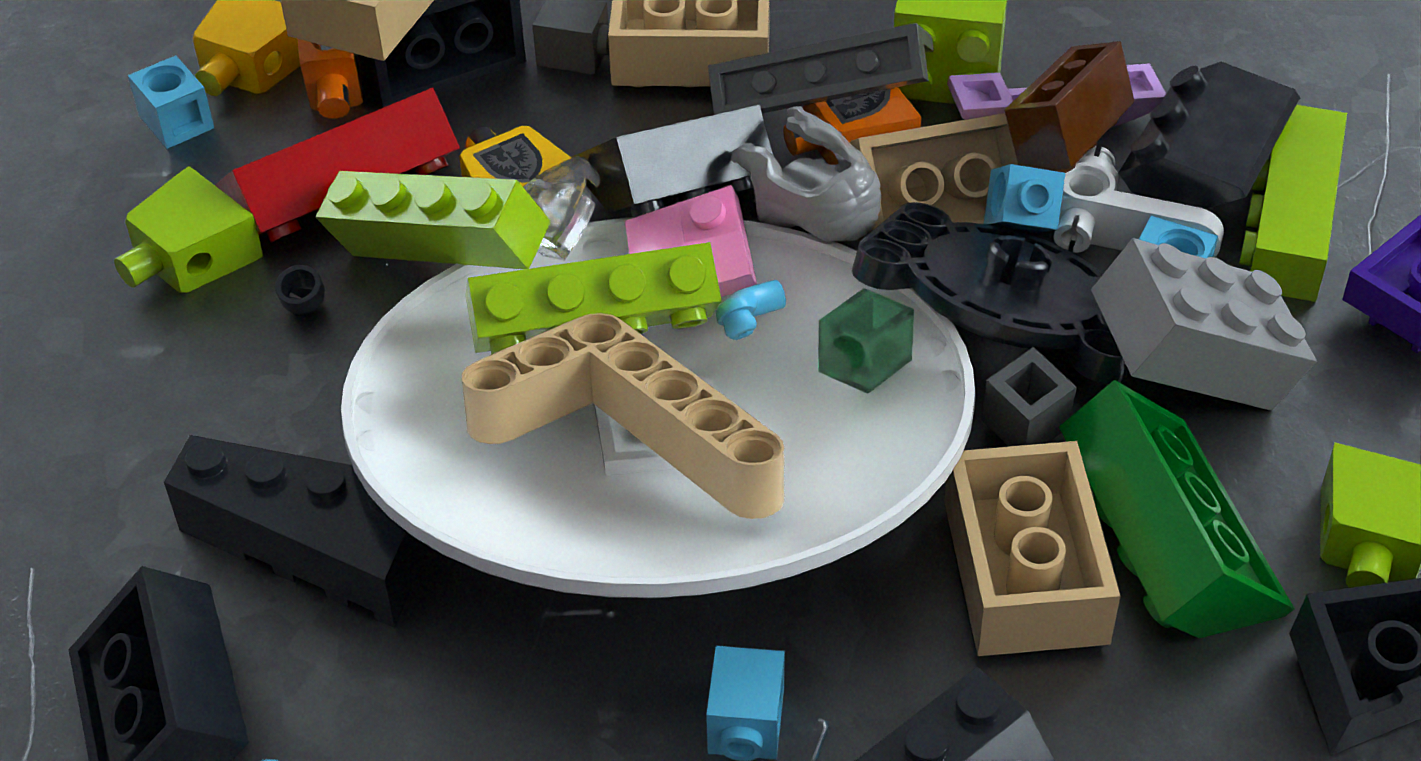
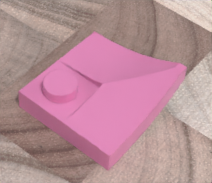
(702, 219)

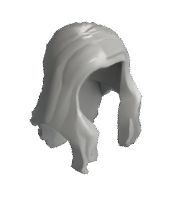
(822, 198)

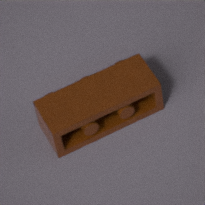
(1070, 106)

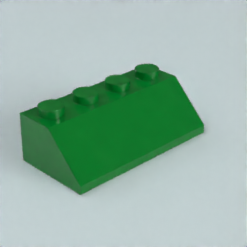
(1172, 517)

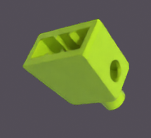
(188, 235)
(1371, 516)

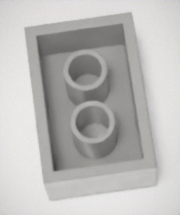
(1202, 325)

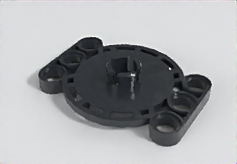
(994, 284)

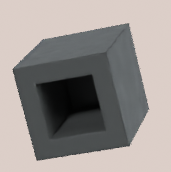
(571, 35)
(1028, 401)

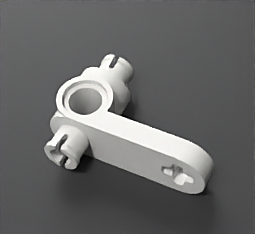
(1105, 217)

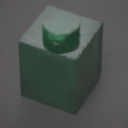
(865, 340)

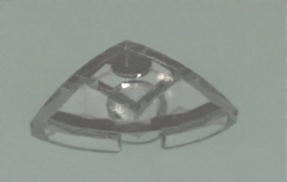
(565, 202)

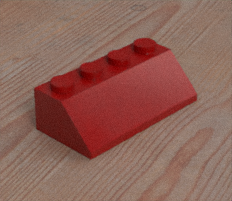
(297, 178)

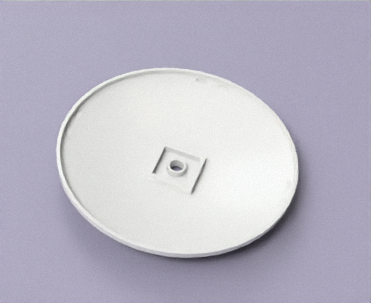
(603, 512)

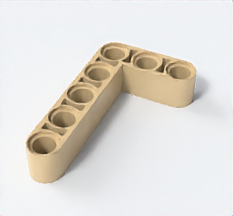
(642, 390)

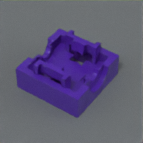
(1383, 280)

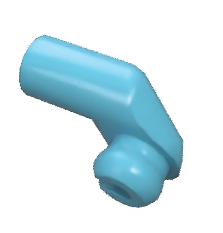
(742, 306)

